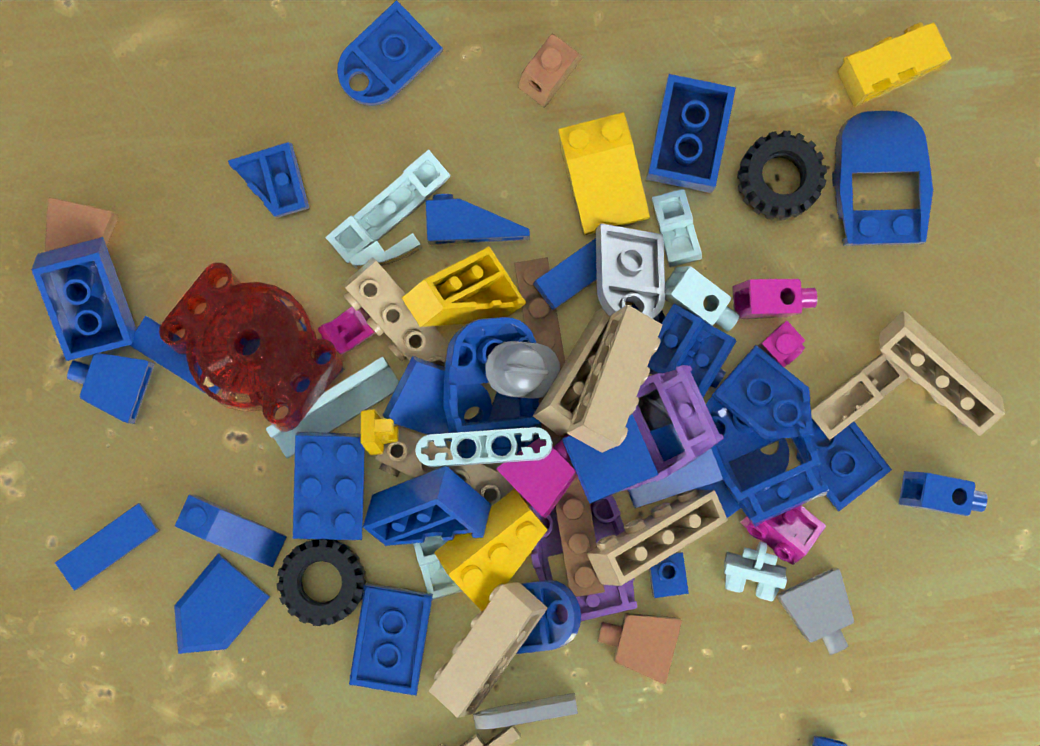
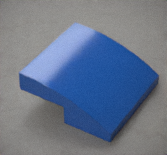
(693, 343)
(614, 469)

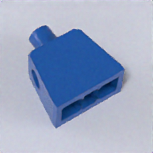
(113, 384)
(941, 494)

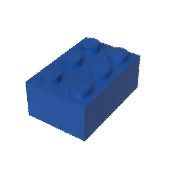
(691, 133)
(84, 298)
(328, 486)

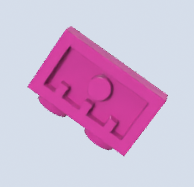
(789, 533)

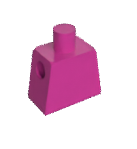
(772, 298)
(541, 480)

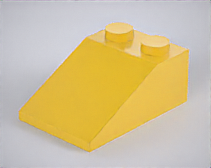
(603, 172)

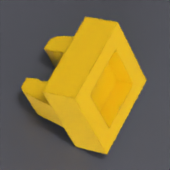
(376, 432)

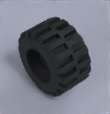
(801, 155)
(292, 589)

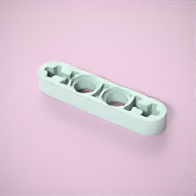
(484, 452)

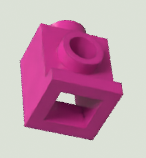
(783, 344)

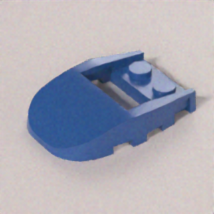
(882, 145)
(466, 366)
(777, 493)

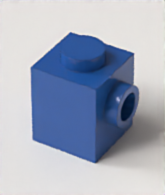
(669, 577)

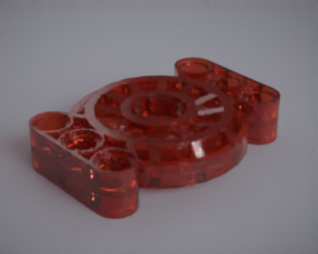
(272, 372)

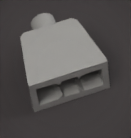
(820, 609)

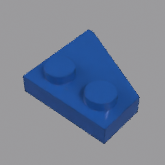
(274, 178)

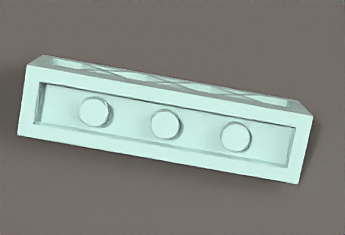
(342, 403)

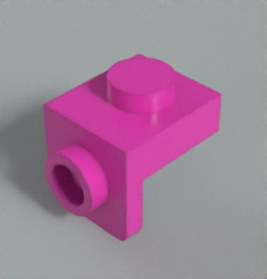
(347, 330)

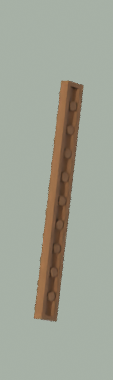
(573, 508)

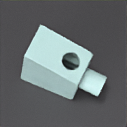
(688, 290)

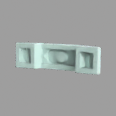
(389, 207)

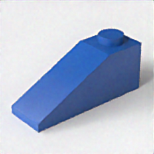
(462, 222)
(230, 530)

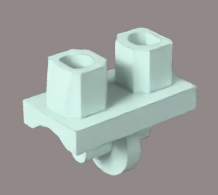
(755, 566)

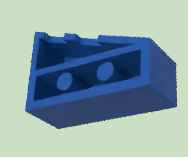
(427, 507)

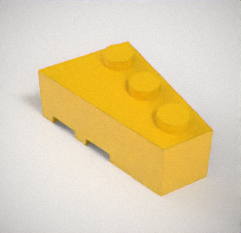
(893, 62)
(465, 293)
(486, 562)

